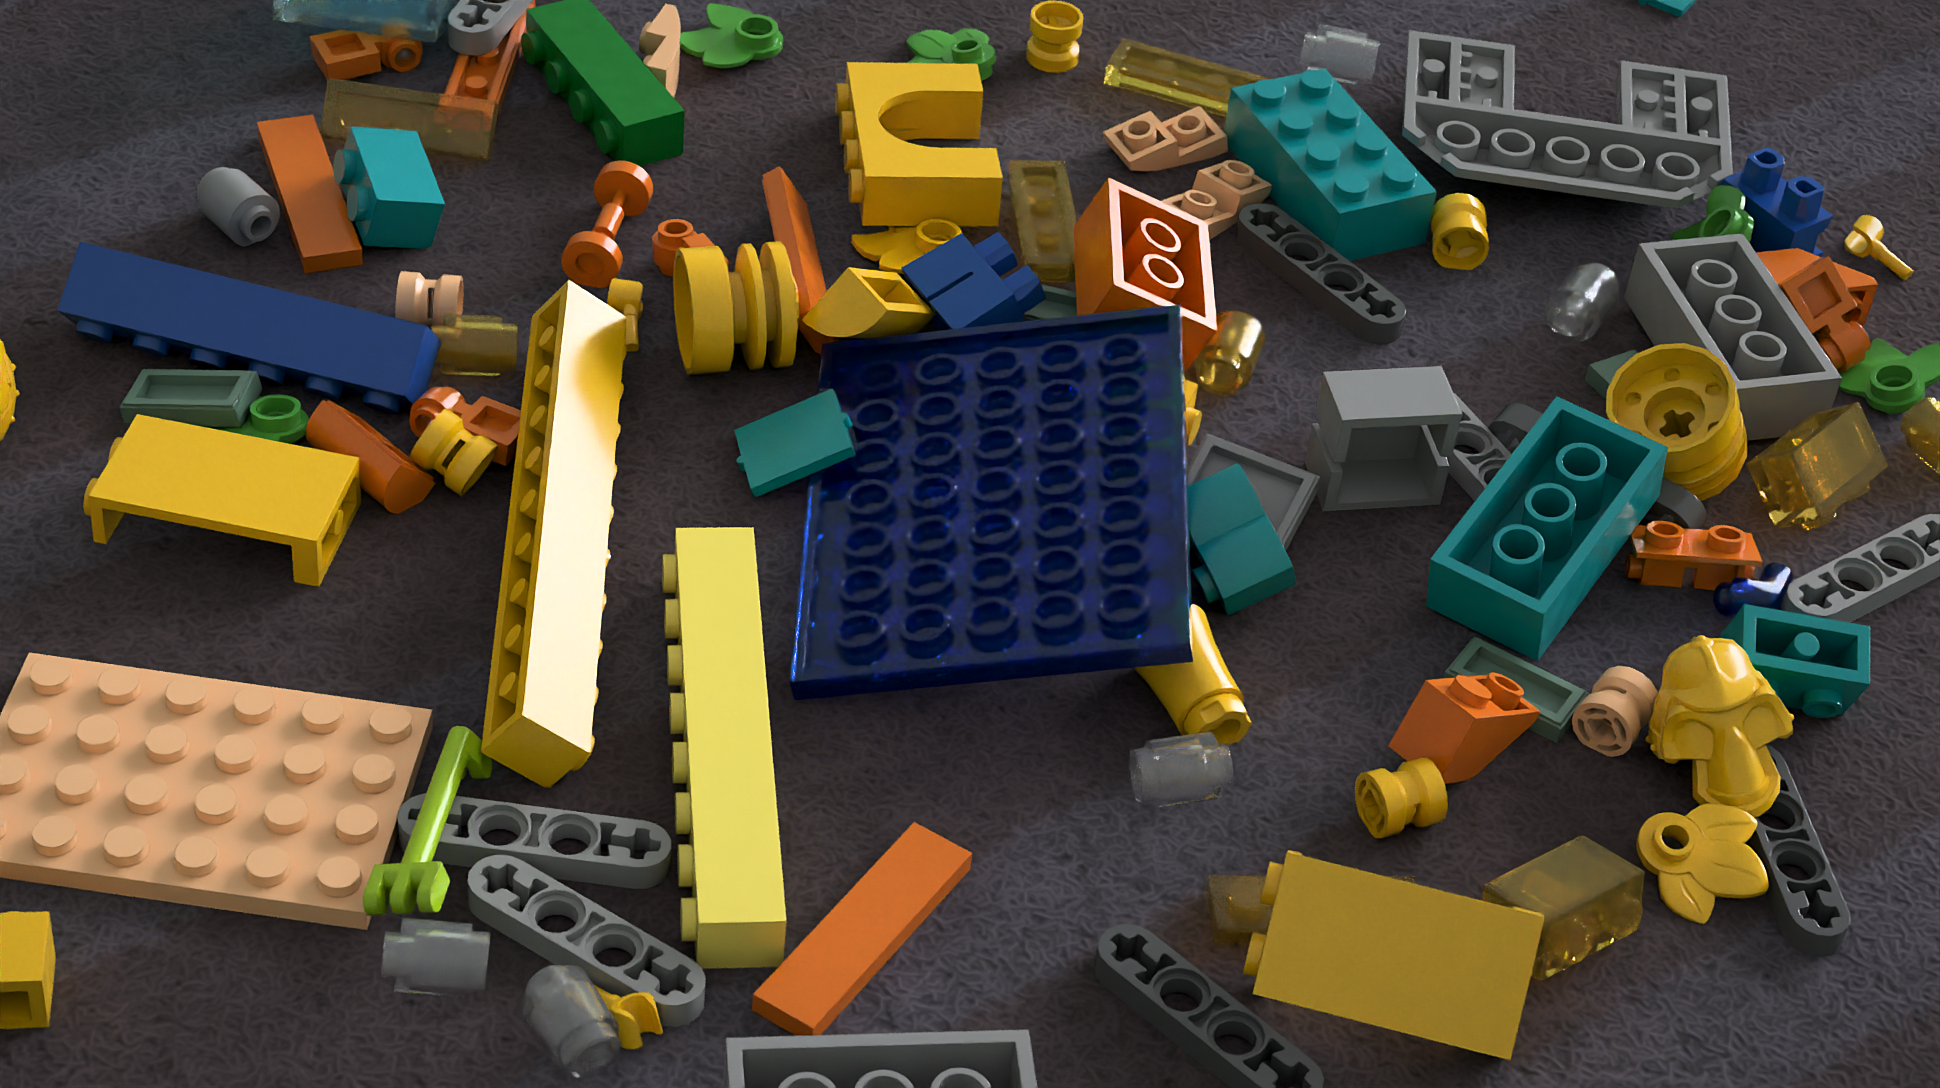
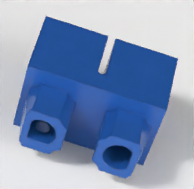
(1782, 210)
(965, 283)

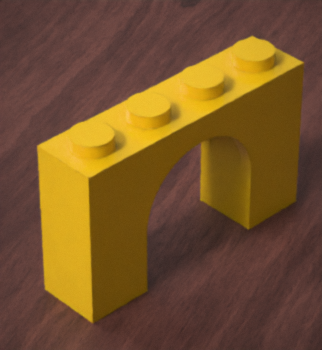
(907, 181)

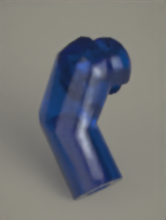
(1762, 592)

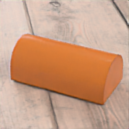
(384, 468)

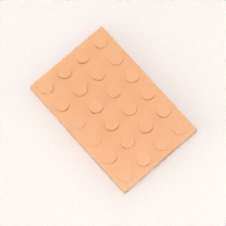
(202, 788)

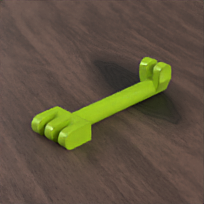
(418, 876)

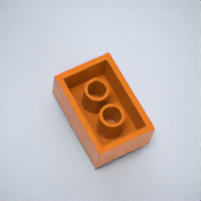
(1144, 256)

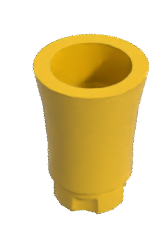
(1200, 689)

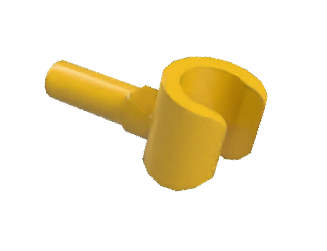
(1866, 241)
(626, 298)
(634, 1015)

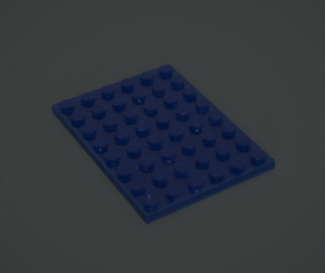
(1000, 507)

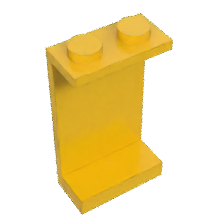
(229, 487)
(1394, 954)

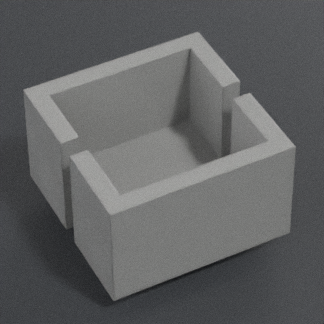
(1383, 437)

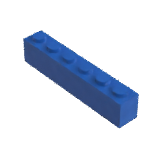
(249, 327)

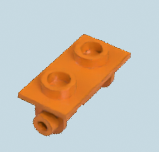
(1666, 549)

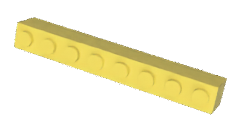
(724, 752)

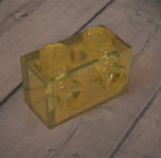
(1817, 467)
(1582, 893)

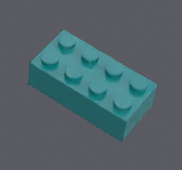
(1329, 164)
(1546, 528)

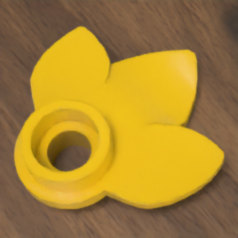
(904, 243)
(1711, 860)

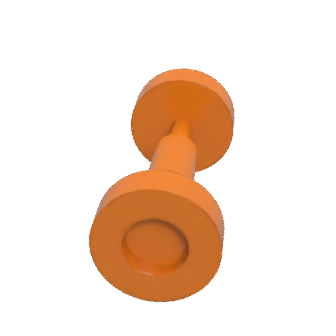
(593, 256)

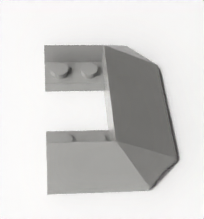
(1661, 152)

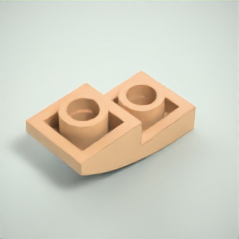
(662, 47)
(1154, 146)
(1221, 194)

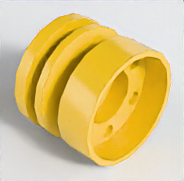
(742, 307)
(1690, 406)

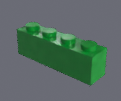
(603, 82)

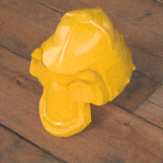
(1721, 719)

